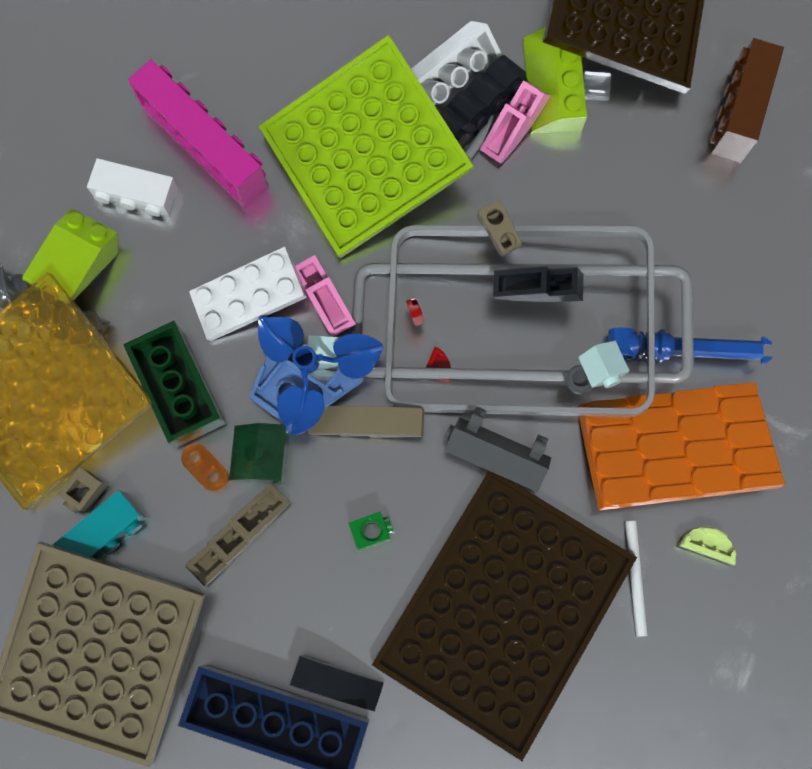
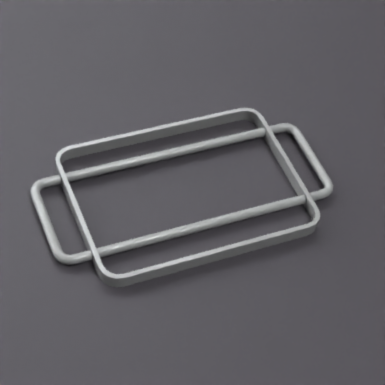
(649, 270)

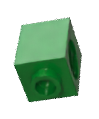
(357, 529)

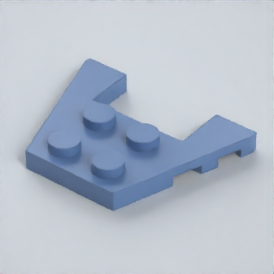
(277, 377)

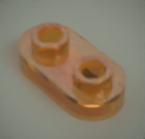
(205, 467)

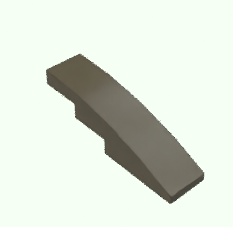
(370, 421)
(237, 534)

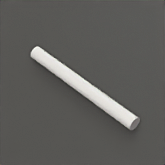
(636, 580)

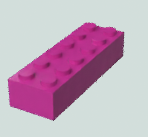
(198, 132)

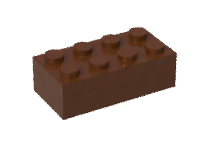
(746, 100)

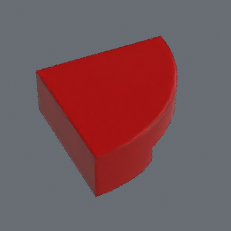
(415, 311)
(438, 360)

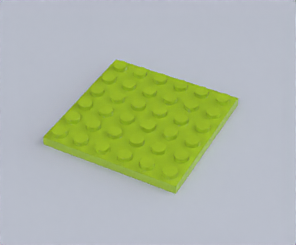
(365, 147)

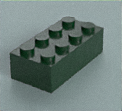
(174, 384)

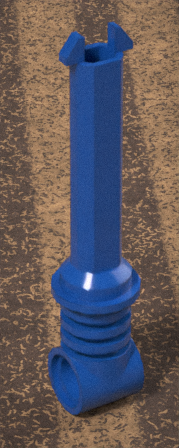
(668, 346)

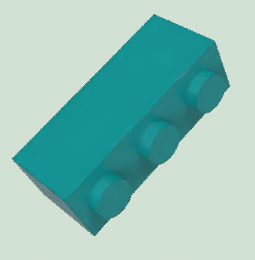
(104, 527)

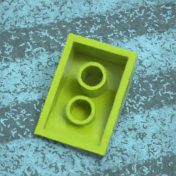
(74, 252)

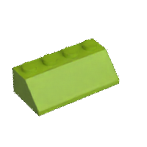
(561, 77)

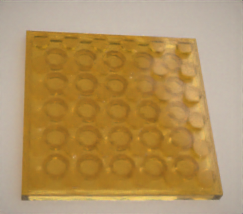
(58, 391)

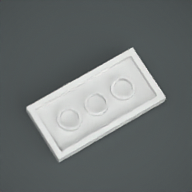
(247, 294)

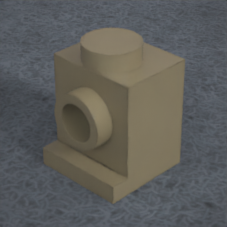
(72, 490)

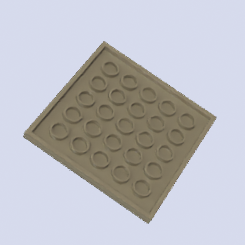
(96, 653)

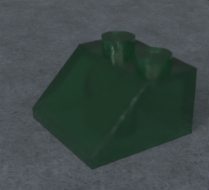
(259, 453)

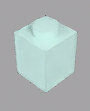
(324, 346)
(604, 364)

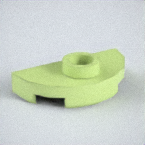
(710, 543)

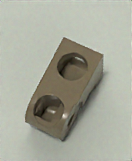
(499, 227)

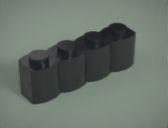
(482, 98)

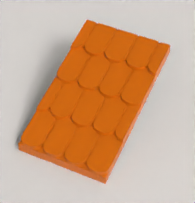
(681, 447)

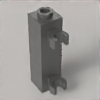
(497, 452)

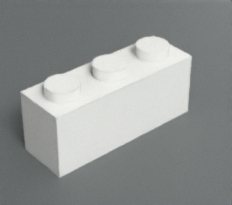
(132, 188)

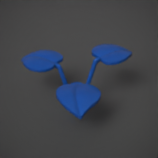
(297, 406)

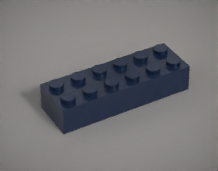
(272, 721)

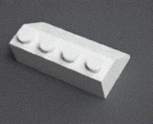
(457, 63)

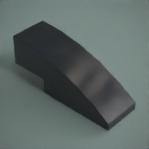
(539, 284)
(336, 683)

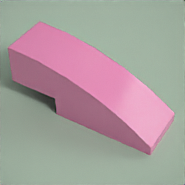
(515, 121)
(324, 297)

